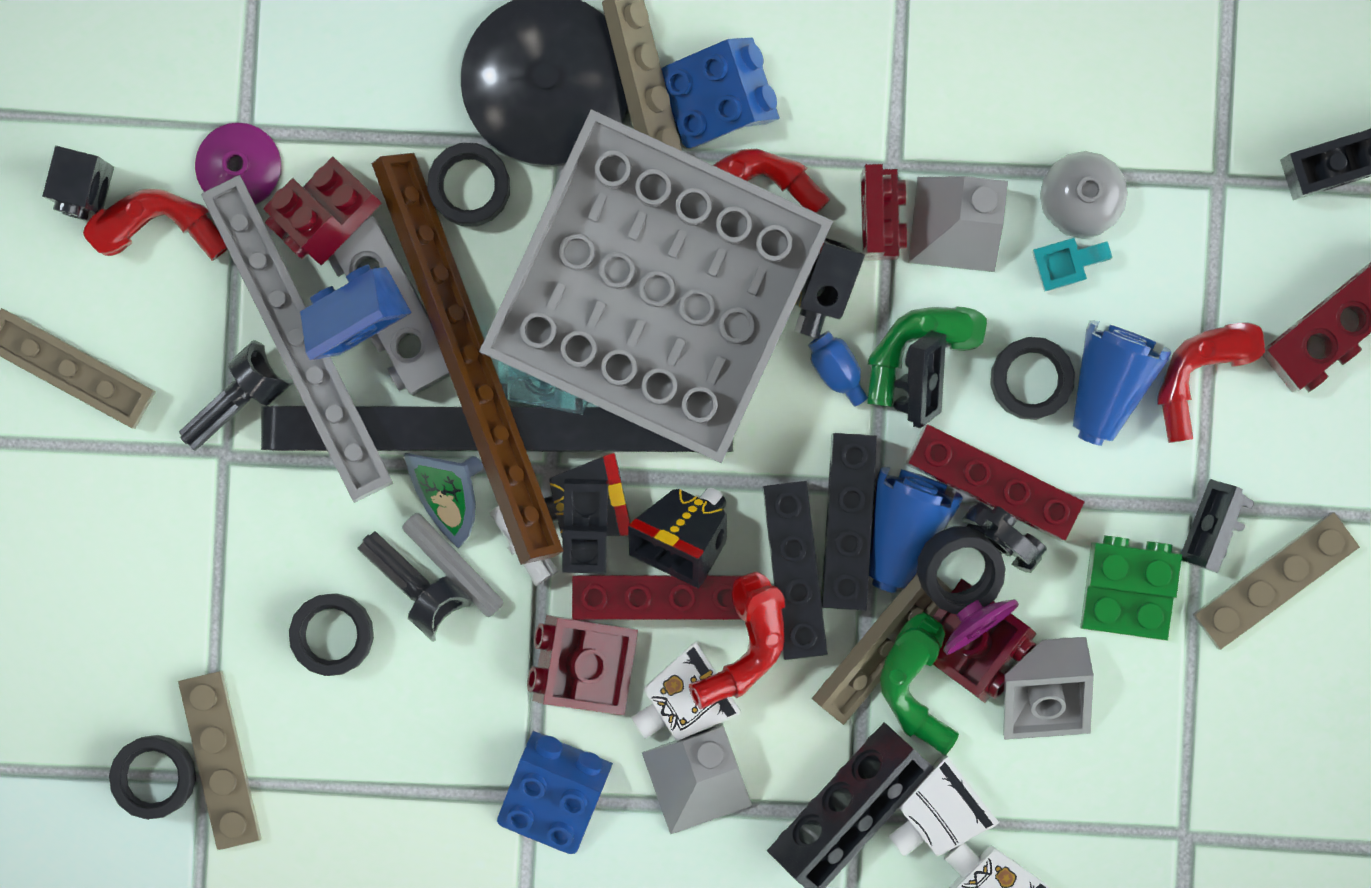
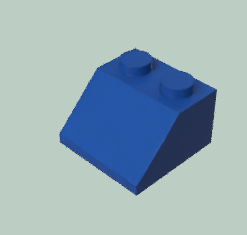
(352, 312)

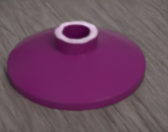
(256, 148)
(976, 620)

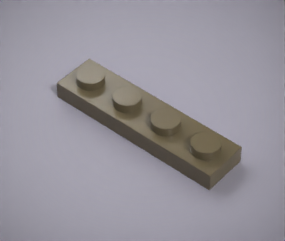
(640, 70)
(72, 370)
(1276, 580)
(863, 665)
(219, 760)

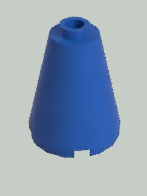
(1113, 380)
(904, 518)

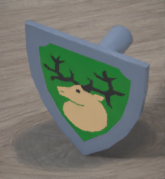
(446, 493)

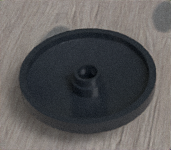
(537, 76)

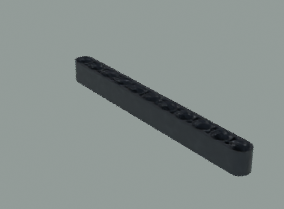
(447, 430)

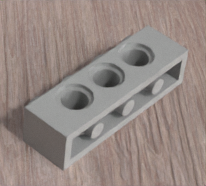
(409, 373)

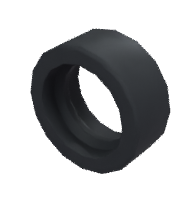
(445, 161)
(1065, 380)
(940, 547)
(299, 643)
(119, 781)

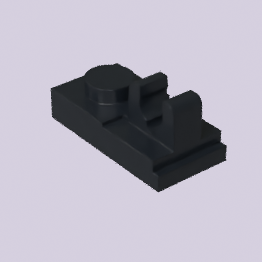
(924, 379)
(1214, 524)

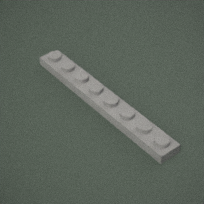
(280, 310)

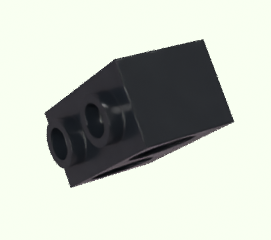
(77, 182)

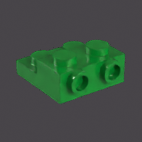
(1130, 588)

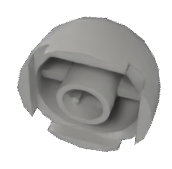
(1083, 194)

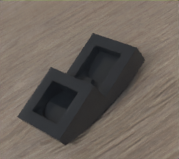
(585, 526)

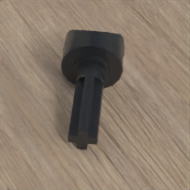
(253, 380)
(432, 601)

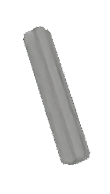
(452, 564)

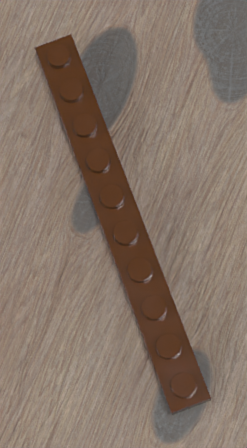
(470, 370)

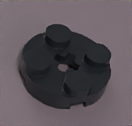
(999, 529)

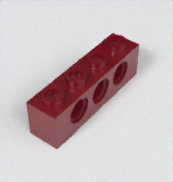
(1289, 352)
(994, 482)
(652, 598)

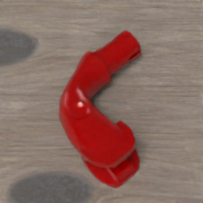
(784, 172)
(113, 227)
(1232, 343)
(760, 608)

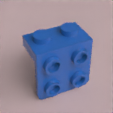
(719, 91)
(553, 793)

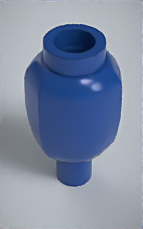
(837, 366)

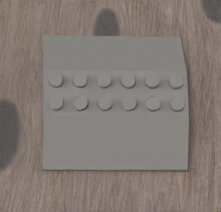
(656, 286)

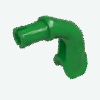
(963, 330)
(914, 648)

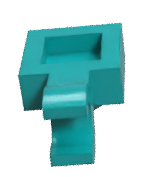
(1064, 264)

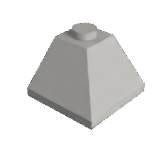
(958, 222)
(1050, 691)
(696, 779)

